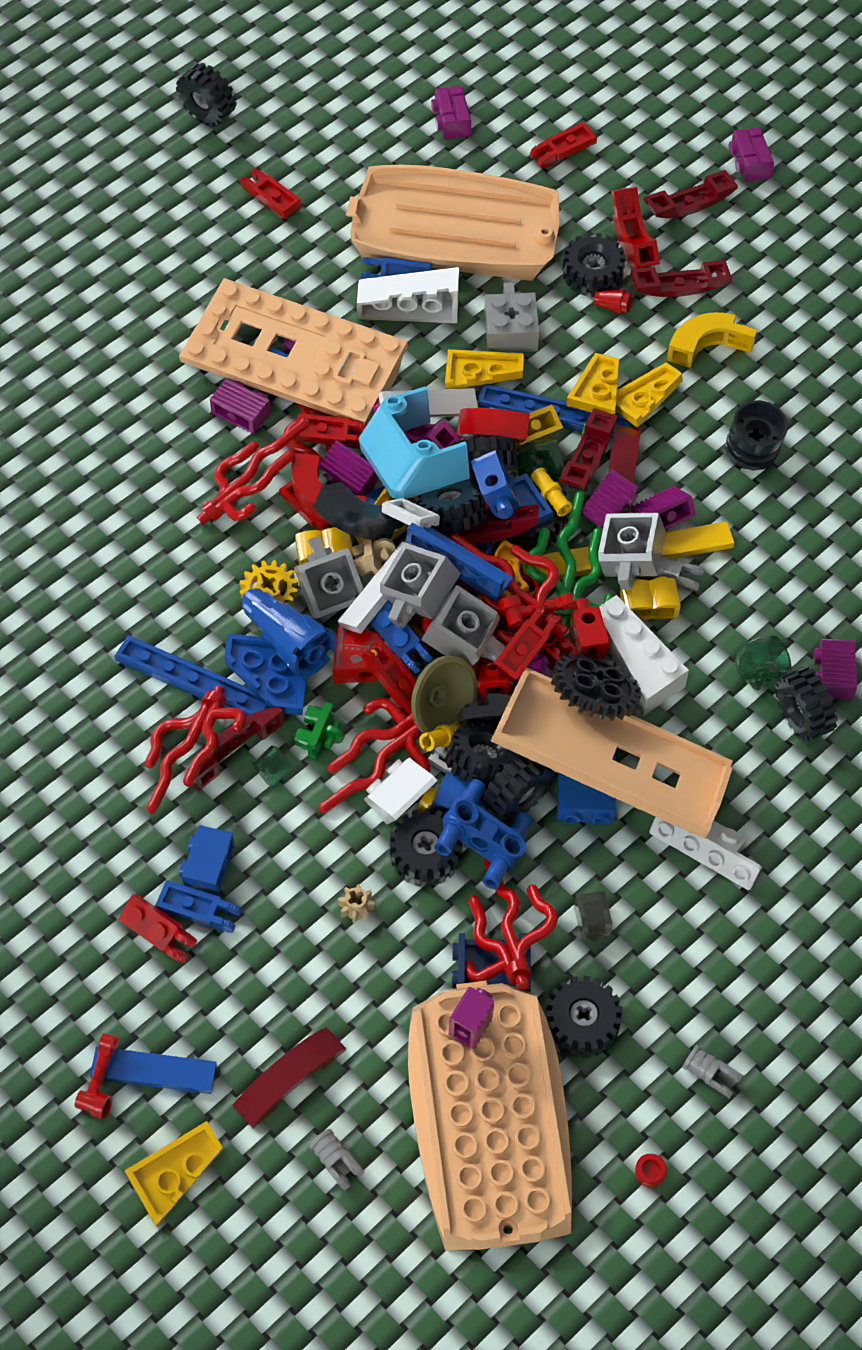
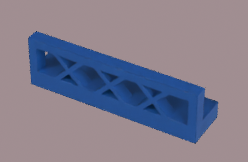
(473, 569)

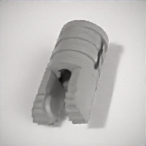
(673, 569)
(706, 1067)
(332, 1155)

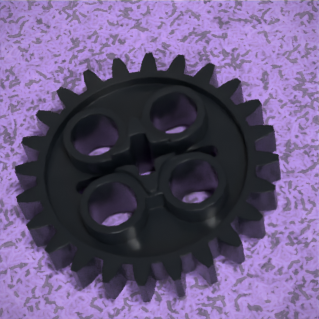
(595, 686)

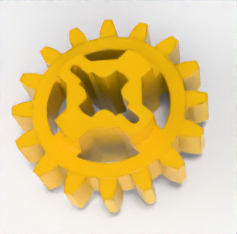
(274, 579)

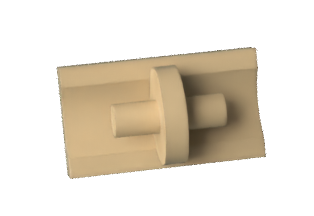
(370, 556)

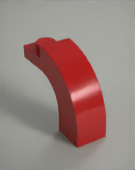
(638, 246)
(492, 422)
(306, 483)

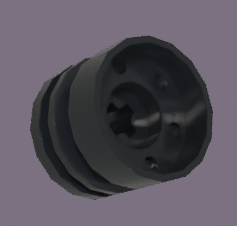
(756, 435)

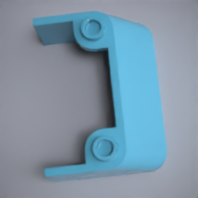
(408, 467)

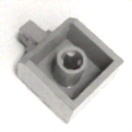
(511, 321)
(631, 546)
(314, 574)
(417, 583)
(464, 628)

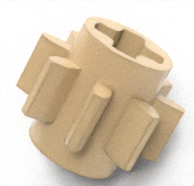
(355, 910)

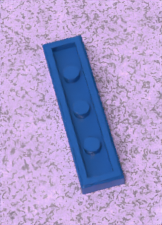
(159, 1071)

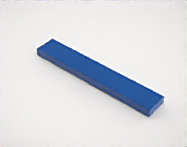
(518, 401)
(185, 674)

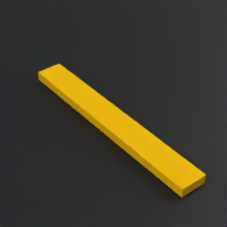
(676, 545)

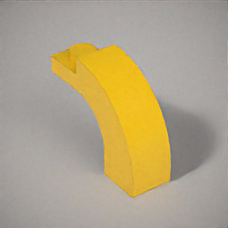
(706, 331)

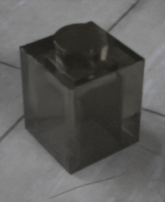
(593, 915)

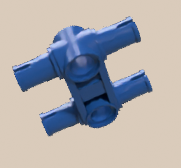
(484, 834)

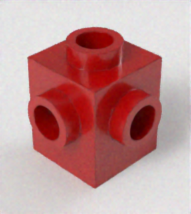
(493, 681)

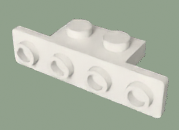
(717, 851)

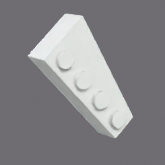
(410, 297)
(642, 655)

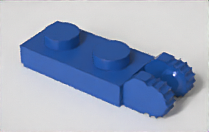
(394, 267)
(401, 640)
(196, 906)

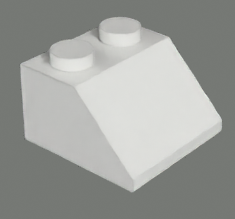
(399, 790)

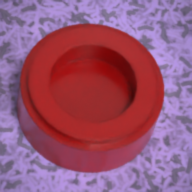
(650, 1170)

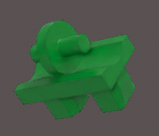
(321, 720)

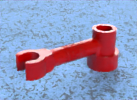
(516, 612)
(93, 1100)

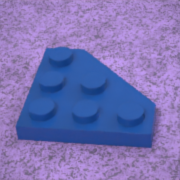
(265, 672)

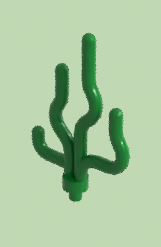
(570, 571)

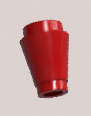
(614, 300)

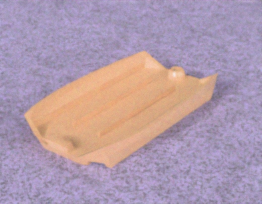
(455, 220)
(491, 1122)

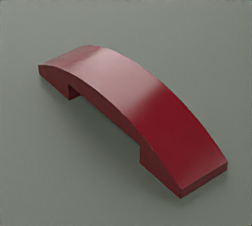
(692, 200)
(681, 283)
(589, 450)
(625, 453)
(500, 529)
(260, 723)
(287, 1074)

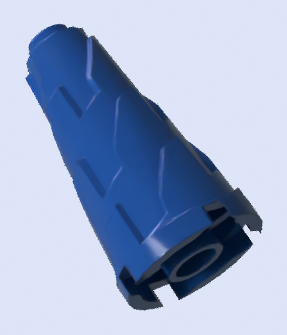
(295, 636)

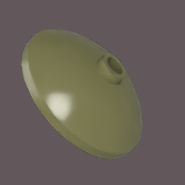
(442, 692)

